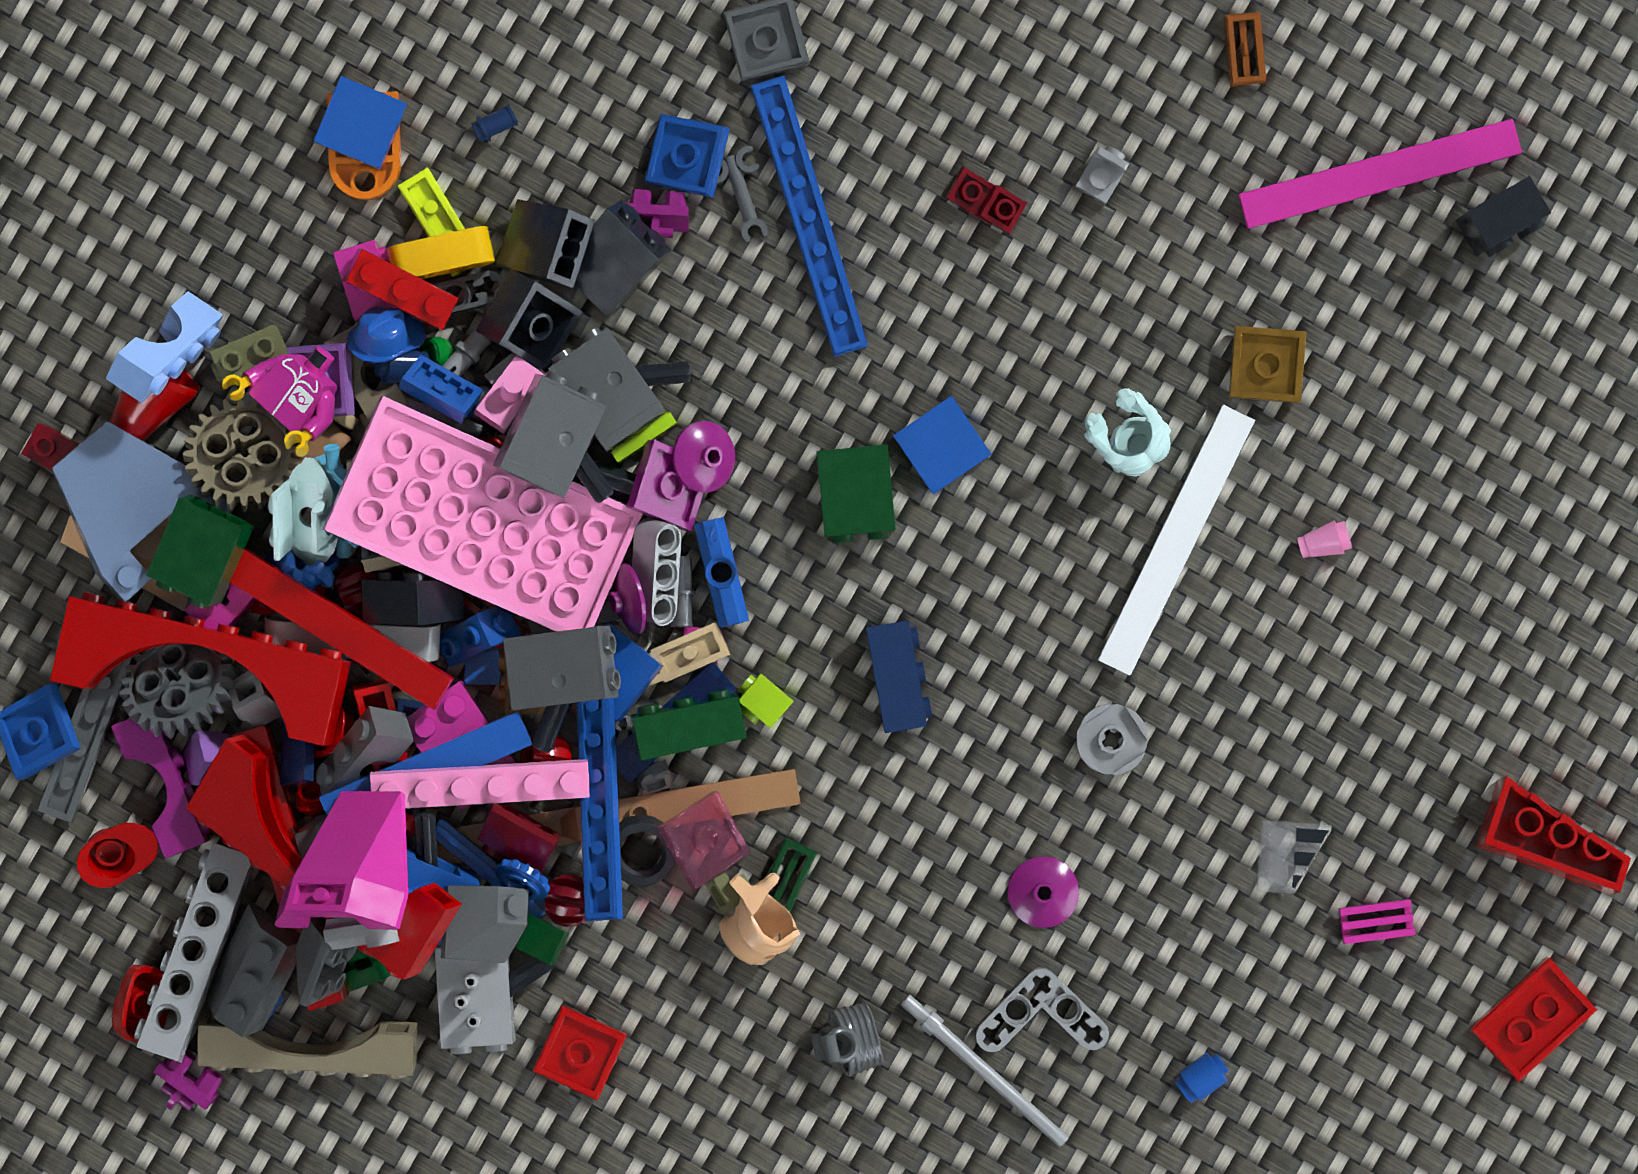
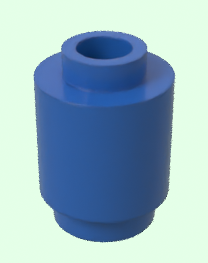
(1202, 1077)

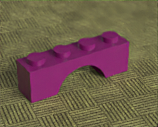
(176, 826)

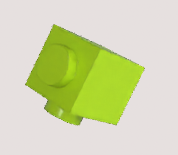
(763, 700)

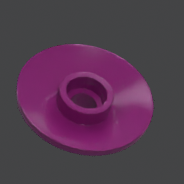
(692, 461)
(628, 599)
(1025, 885)

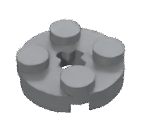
(1107, 759)

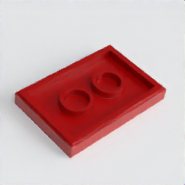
(1532, 1019)

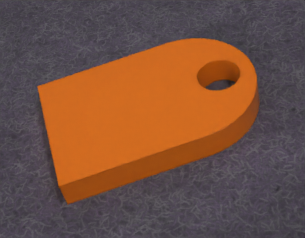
(346, 170)

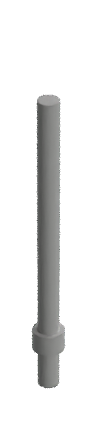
(932, 1024)

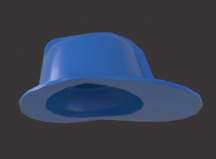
(384, 335)

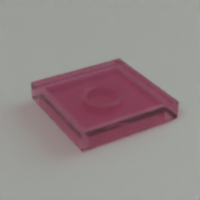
(704, 840)

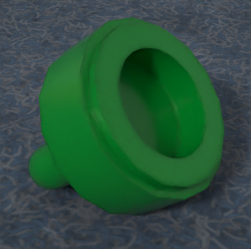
(438, 349)

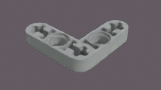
(1047, 1001)

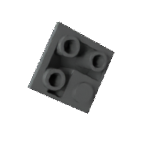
(318, 965)

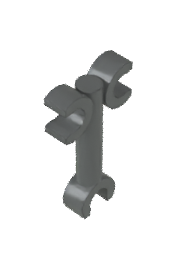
(733, 167)

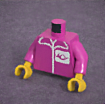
(293, 392)

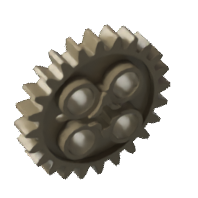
(224, 429)

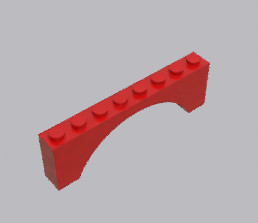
(302, 682)
(240, 808)

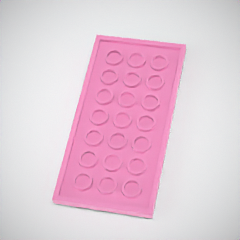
(446, 511)

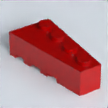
(1539, 836)

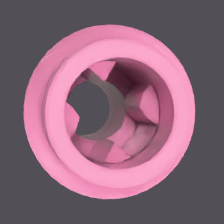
(1326, 540)

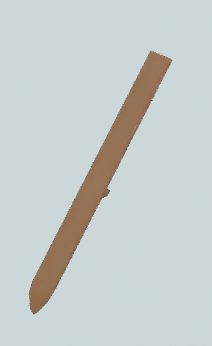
(739, 796)

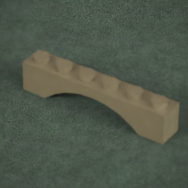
(383, 1049)

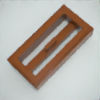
(1247, 79)

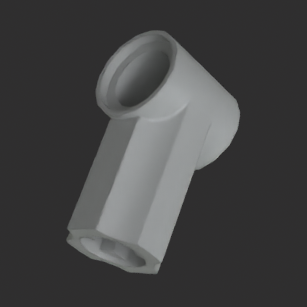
(348, 932)

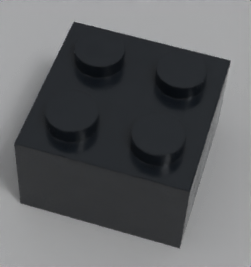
(1509, 213)
(528, 320)
(410, 599)

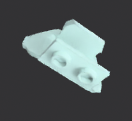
(304, 488)

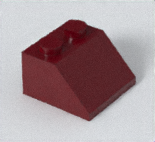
(518, 837)

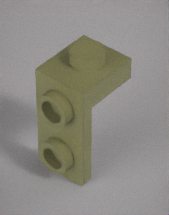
(247, 352)

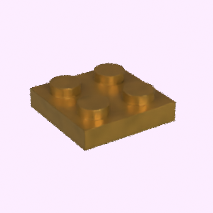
(1267, 364)

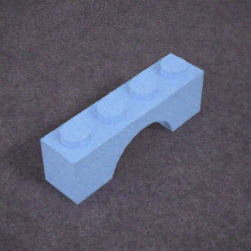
(147, 366)

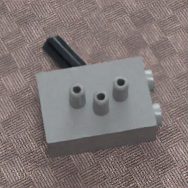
(478, 1001)

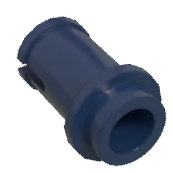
(494, 123)

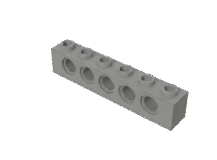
(174, 1041)

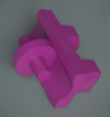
(662, 218)
(185, 1087)

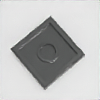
(766, 38)

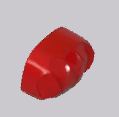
(132, 999)

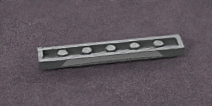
(90, 723)

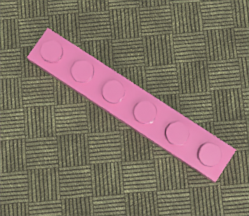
(487, 783)

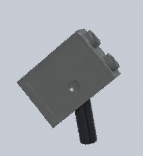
(622, 387)
(552, 438)
(560, 670)

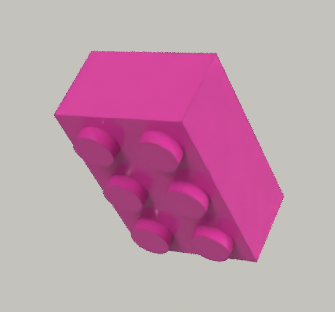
(454, 716)

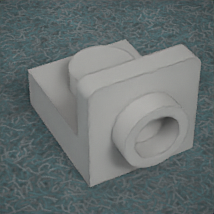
(1102, 174)

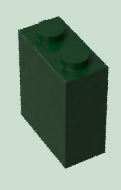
(856, 493)
(199, 551)

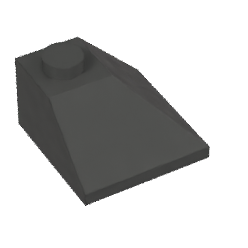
(485, 923)

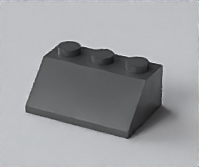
(252, 972)

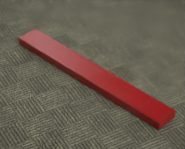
(341, 629)

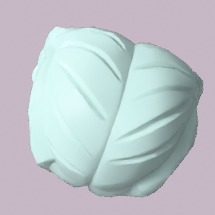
(1136, 442)

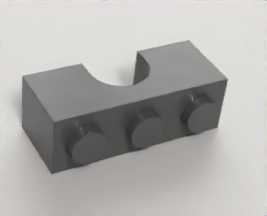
(372, 738)

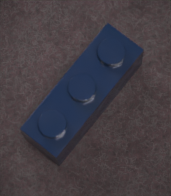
(898, 676)

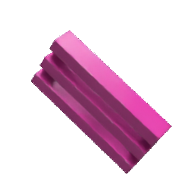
(1406, 917)

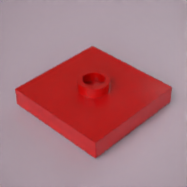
(580, 1052)

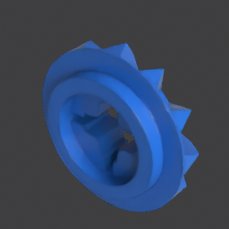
(518, 875)

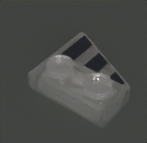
(1287, 853)

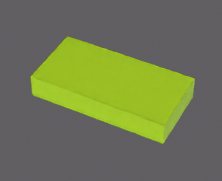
(639, 440)

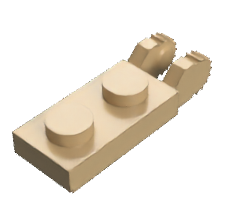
(689, 653)

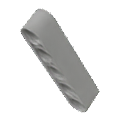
(421, 640)

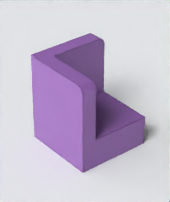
(201, 753)

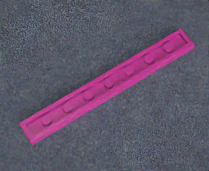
(1379, 174)

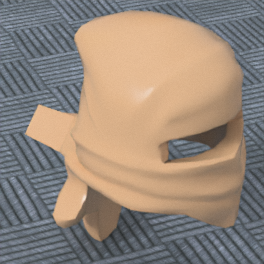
(757, 921)

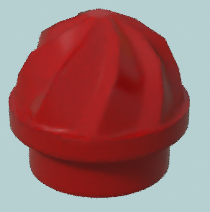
(308, 799)

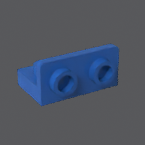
(441, 389)

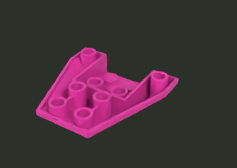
(353, 865)

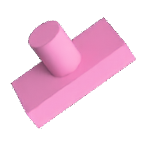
(507, 394)

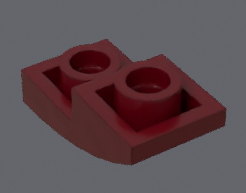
(985, 200)

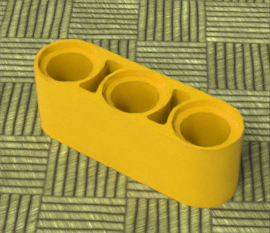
(444, 253)

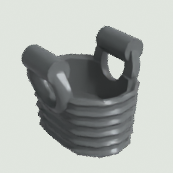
(859, 1037)

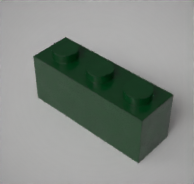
(688, 724)

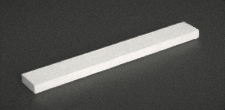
(1176, 540)

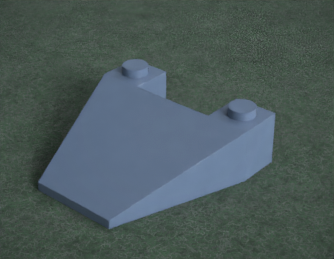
(118, 496)

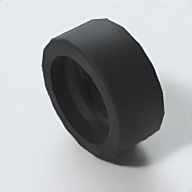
(650, 875)

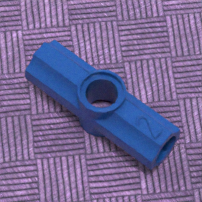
(716, 549)

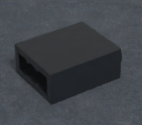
(545, 243)
(619, 257)

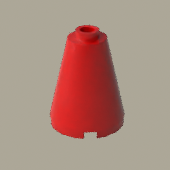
(146, 417)

